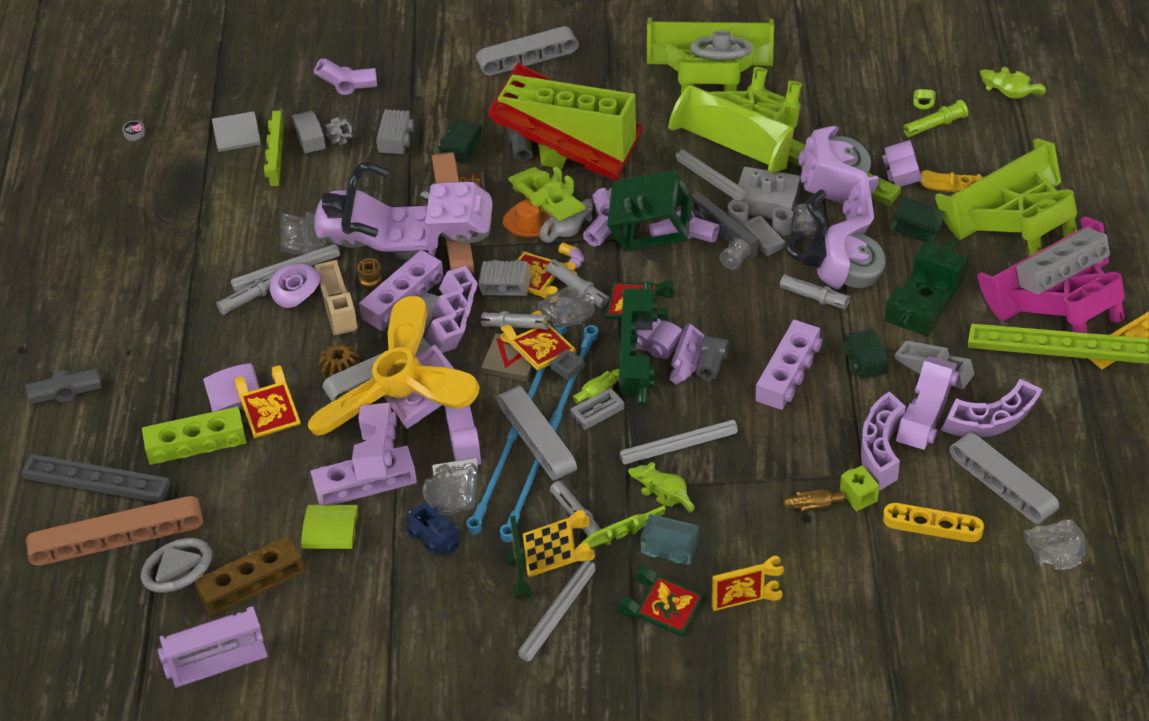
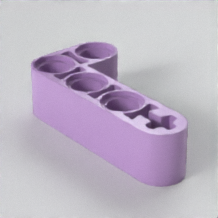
(463, 434)

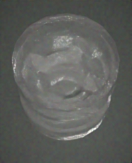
(803, 220)
(734, 254)

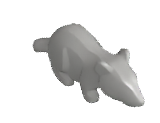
(568, 226)

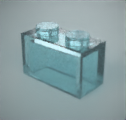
(669, 539)

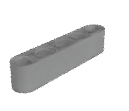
(527, 50)
(350, 378)
(537, 433)
(1004, 478)

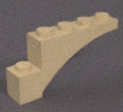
(336, 299)

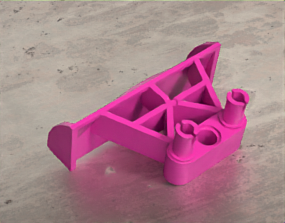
(1076, 297)

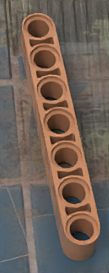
(446, 172)
(114, 530)

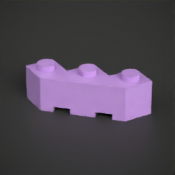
(452, 309)

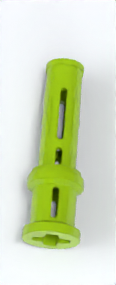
(944, 116)

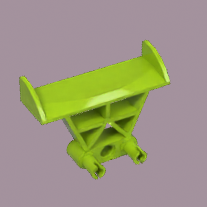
(671, 43)
(744, 121)
(1014, 200)

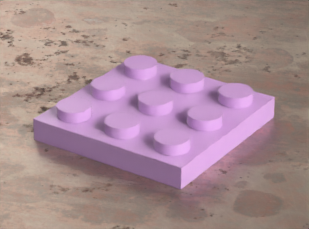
(414, 406)

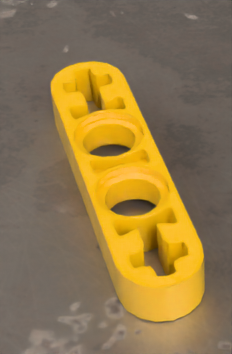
(933, 519)

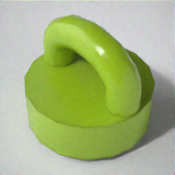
(926, 95)

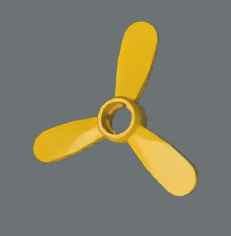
(400, 373)

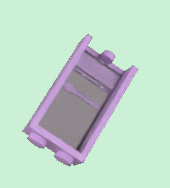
(212, 648)

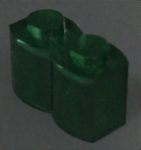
(461, 139)
(865, 353)

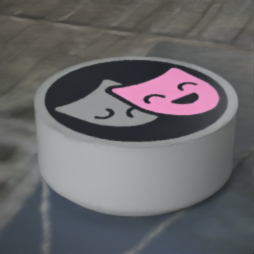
(133, 130)

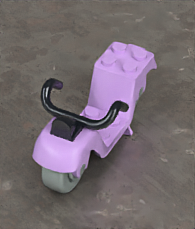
(838, 171)
(356, 219)

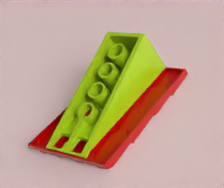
(575, 120)

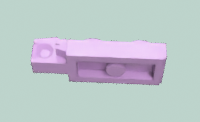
(686, 354)

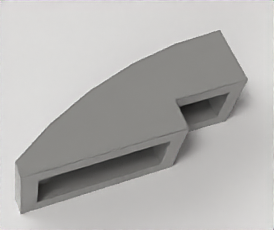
(309, 131)
(914, 353)

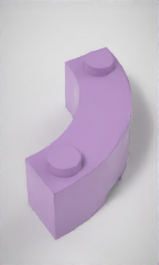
(922, 416)
(991, 418)
(875, 447)

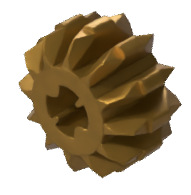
(337, 359)

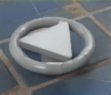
(721, 46)
(176, 565)

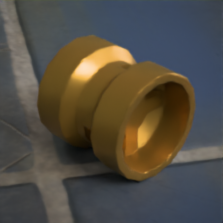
(369, 273)

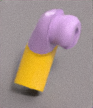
(572, 252)

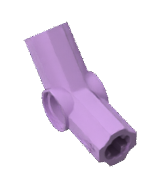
(345, 78)
(698, 228)
(598, 230)

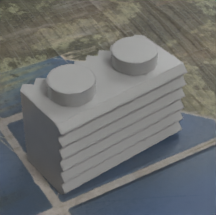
(394, 132)
(504, 278)

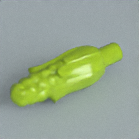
(597, 385)

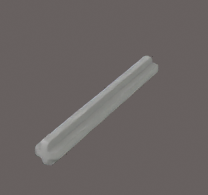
(711, 175)
(311, 258)
(678, 441)
(556, 611)

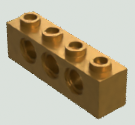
(249, 576)

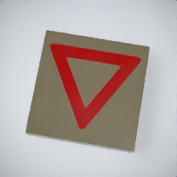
(505, 361)

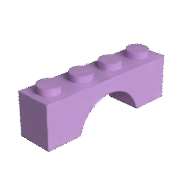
(377, 428)

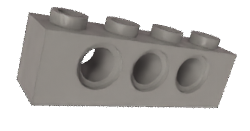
(1063, 260)

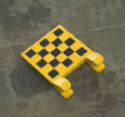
(554, 545)

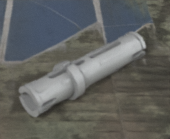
(576, 282)
(258, 288)
(821, 294)
(515, 320)
(572, 505)

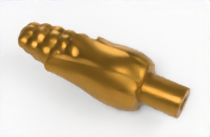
(813, 499)

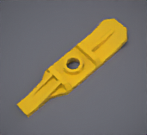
(947, 182)

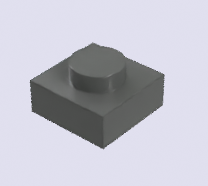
(567, 364)

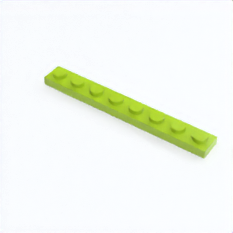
(1059, 343)

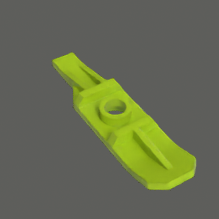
(621, 528)

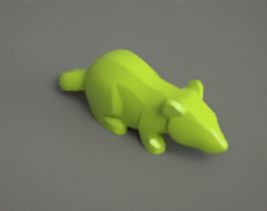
(1011, 85)
(667, 486)

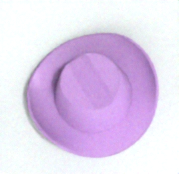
(293, 284)

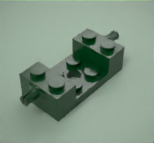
(936, 273)
(635, 371)

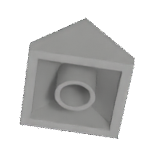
(236, 131)

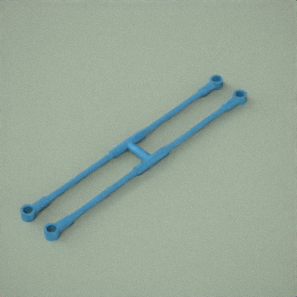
(513, 435)

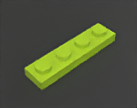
(274, 153)

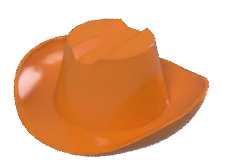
(525, 219)

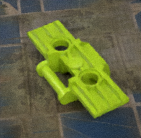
(548, 192)

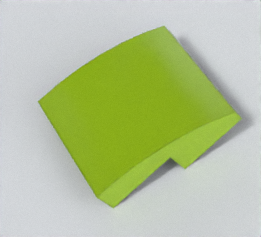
(329, 527)

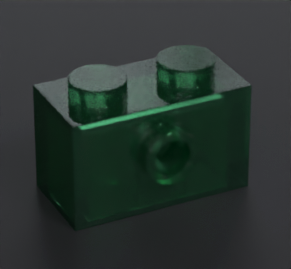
(924, 217)

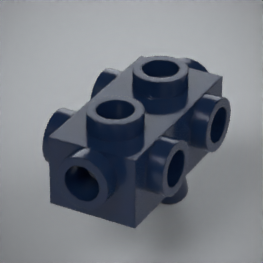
(433, 529)

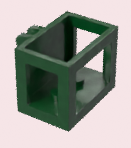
(646, 200)

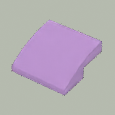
(222, 388)

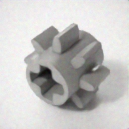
(338, 131)

